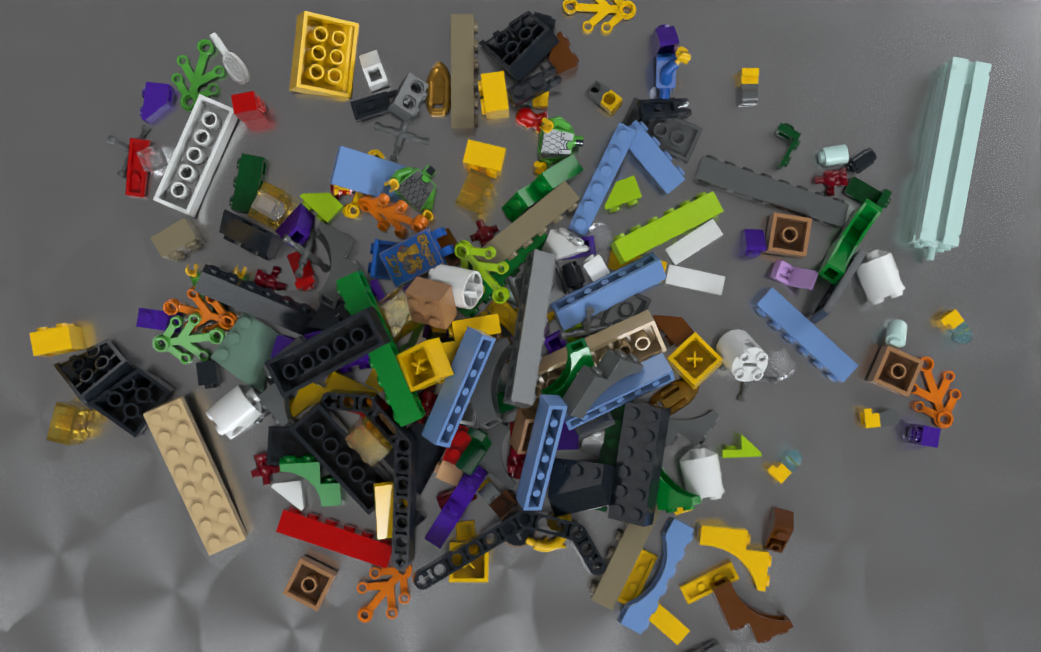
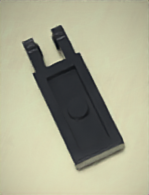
(533, 86)
(372, 105)
(663, 108)

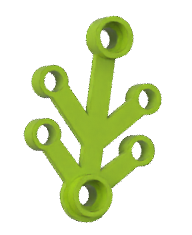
(483, 267)

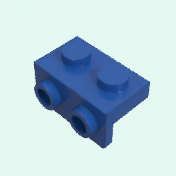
(377, 267)

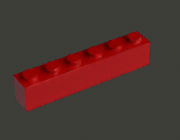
(335, 537)

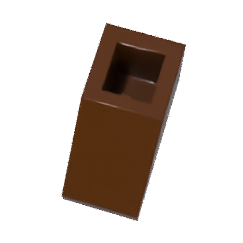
(562, 57)
(446, 240)
(674, 328)
(779, 530)

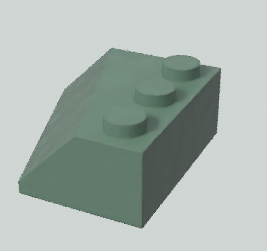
(246, 350)

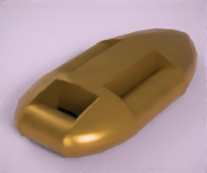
(438, 90)
(675, 396)

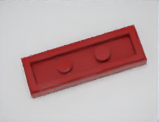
(136, 176)

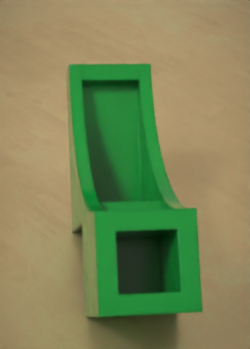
(577, 356)
(309, 468)

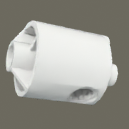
(879, 276)
(465, 284)
(742, 355)
(236, 410)
(702, 473)

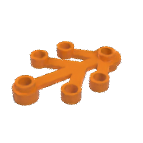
(370, 204)
(203, 310)
(936, 395)
(385, 588)

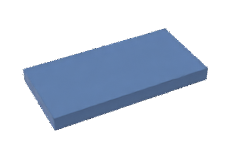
(363, 173)

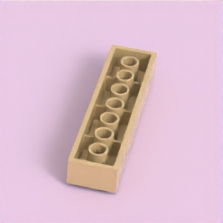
(634, 335)
(195, 475)

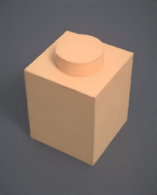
(448, 473)

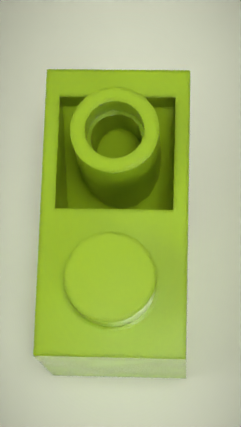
(624, 192)
(324, 204)

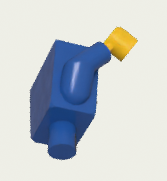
(666, 70)

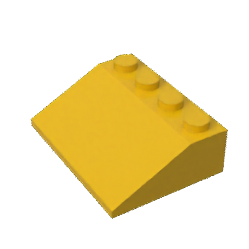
(323, 55)

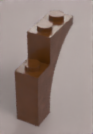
(739, 614)

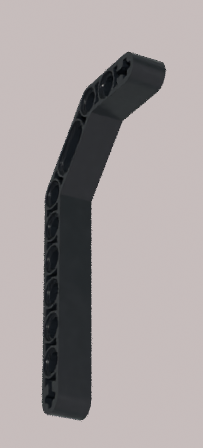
(400, 471)
(500, 537)

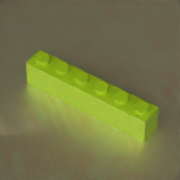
(667, 227)

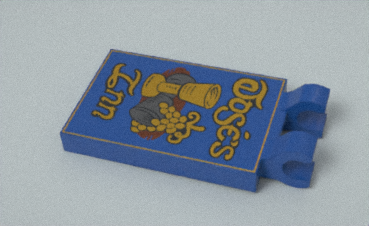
(415, 256)

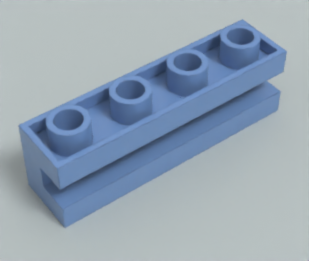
(655, 161)

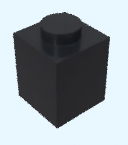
(208, 374)

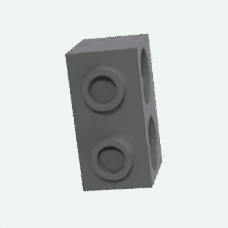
(406, 95)

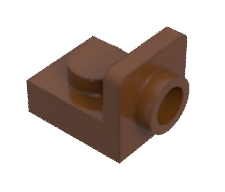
(504, 502)

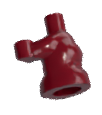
(832, 178)
(484, 233)
(269, 281)
(427, 400)
(514, 462)
(262, 469)

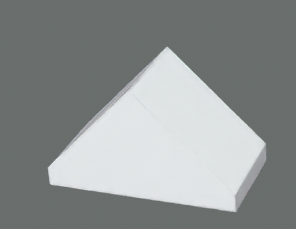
(292, 491)

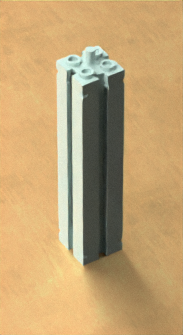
(949, 155)

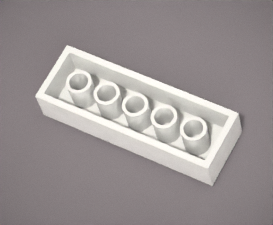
(196, 156)

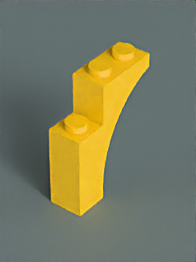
(486, 323)
(312, 393)
(735, 542)

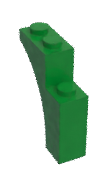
(545, 183)
(846, 244)
(672, 496)

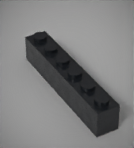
(254, 299)

